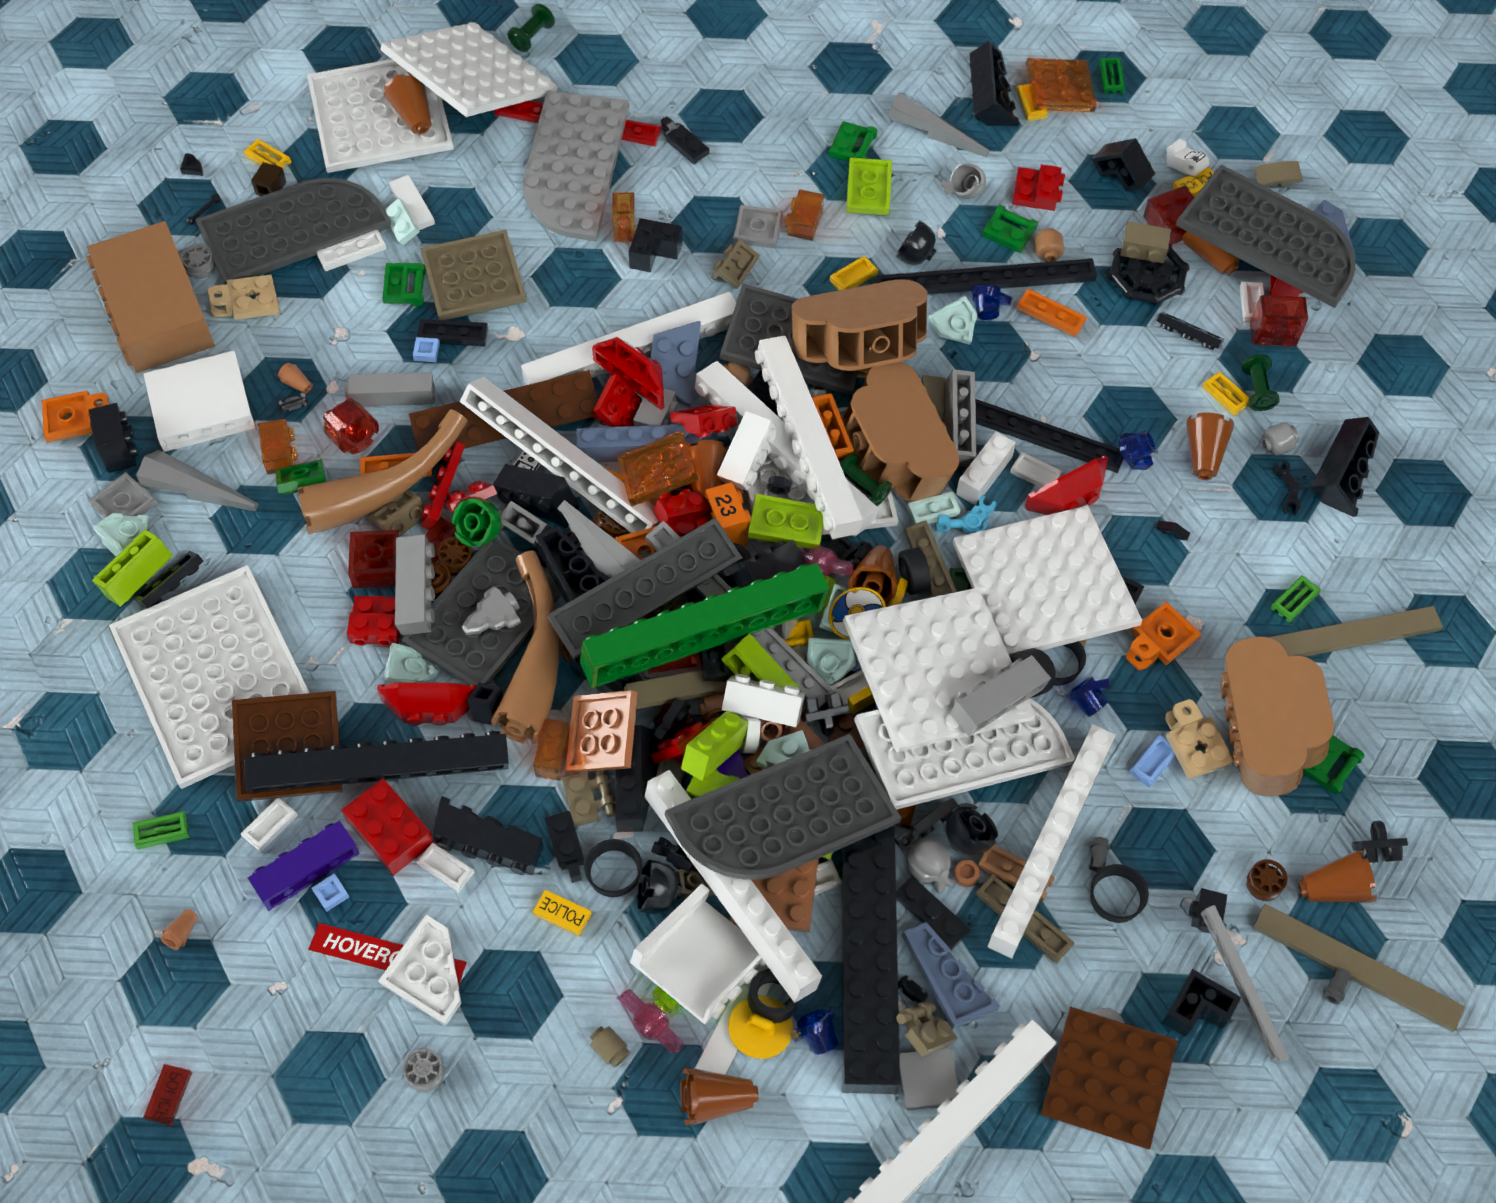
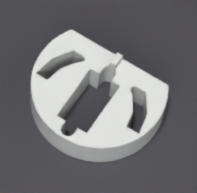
(752, 735)

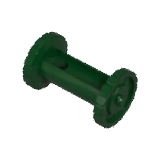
(540, 18)
(1257, 367)
(865, 482)

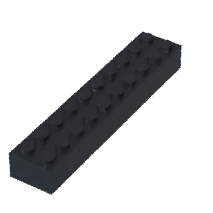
(870, 966)

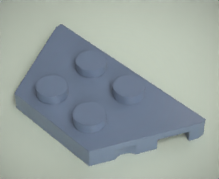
(677, 355)

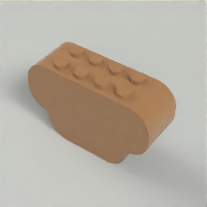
(861, 325)
(900, 433)
(1275, 714)

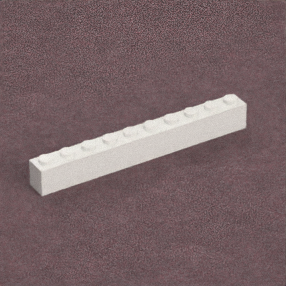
(714, 317)
(723, 389)
(809, 438)
(557, 454)
(1051, 842)
(745, 905)
(958, 1117)

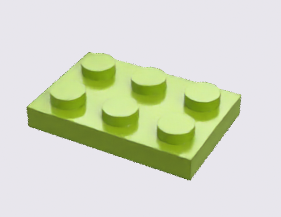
(869, 186)
(786, 520)

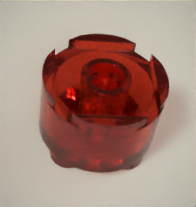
(350, 426)

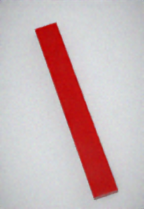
(633, 131)

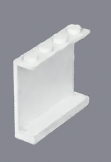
(198, 401)
(698, 957)

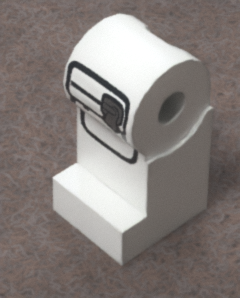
(1186, 159)

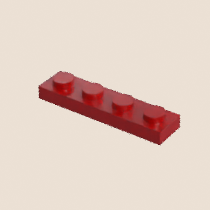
(439, 491)

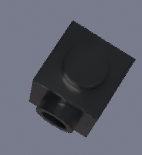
(484, 702)
(1205, 899)

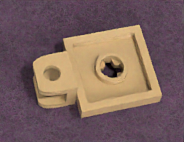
(236, 299)
(1193, 730)

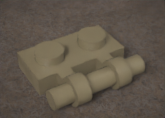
(581, 800)
(931, 1034)

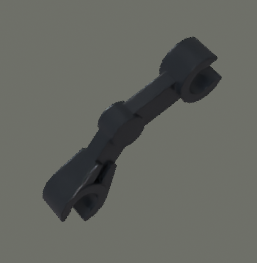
(1292, 485)

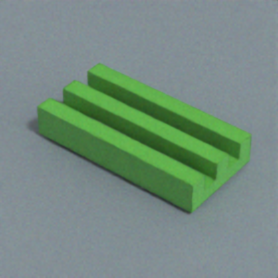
(1284, 611)
(161, 839)

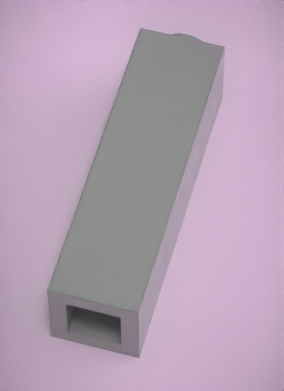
(391, 389)

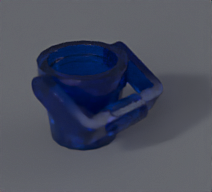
(988, 301)
(1136, 448)
(1089, 695)
(817, 1031)

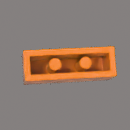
(833, 425)

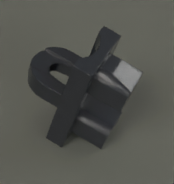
(834, 707)
(1392, 847)

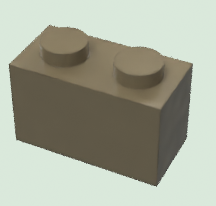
(1145, 242)

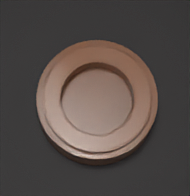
(966, 873)

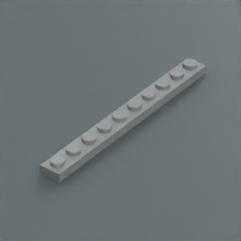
(776, 647)

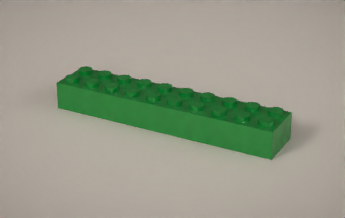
(703, 625)

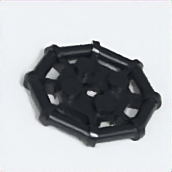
(1152, 283)

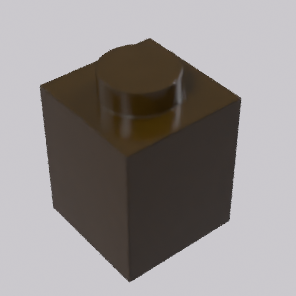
(268, 179)

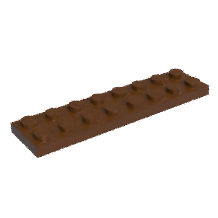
(552, 401)

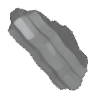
(493, 613)

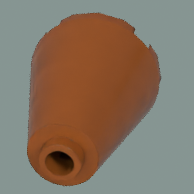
(410, 101)
(1216, 257)
(1208, 442)
(707, 461)
(876, 573)
(1340, 881)
(714, 1095)

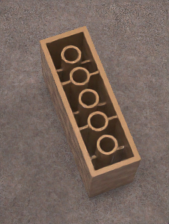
(148, 297)

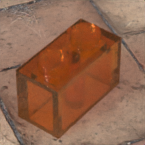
(805, 214)
(623, 216)
(276, 445)
(552, 749)

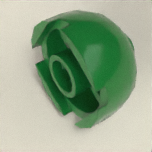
(476, 522)

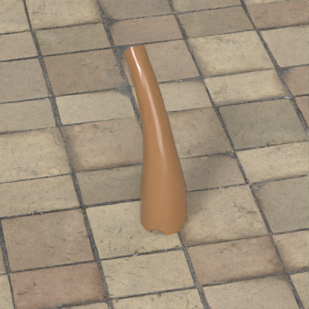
(350, 498)
(535, 679)

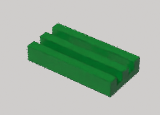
(1112, 87)

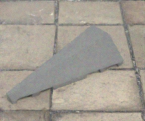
(912, 113)
(167, 473)
(599, 546)

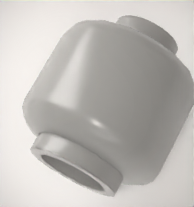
(1280, 438)

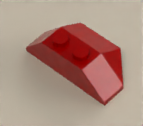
(633, 367)
(1070, 490)
(426, 701)

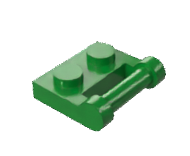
(847, 138)
(1007, 234)
(397, 281)
(1319, 772)

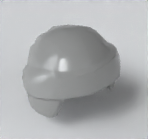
(965, 181)
(930, 862)

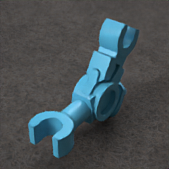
(971, 522)

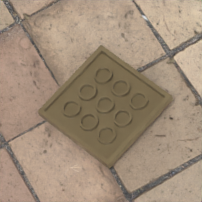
(473, 275)

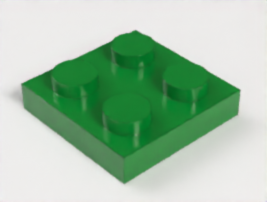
(299, 475)

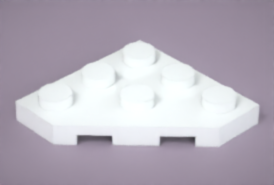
(426, 972)

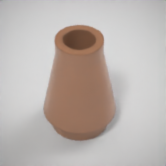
(293, 377)
(178, 931)

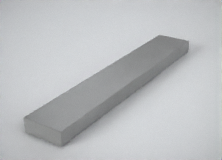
(1244, 984)

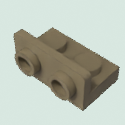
(736, 264)
(399, 513)

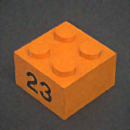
(726, 506)

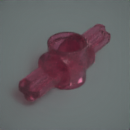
(827, 561)
(651, 1021)

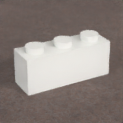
(747, 451)
(985, 468)
(763, 700)

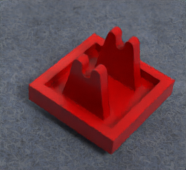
(617, 404)
(476, 490)
(676, 747)

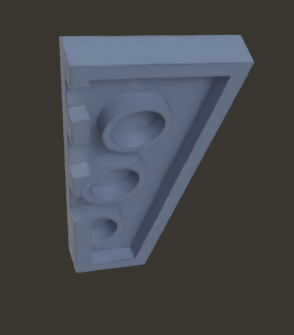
(951, 985)

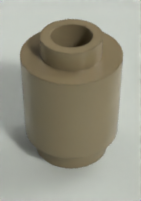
(609, 1046)

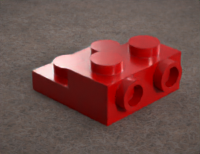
(1038, 187)
(706, 419)
(682, 512)
(373, 621)

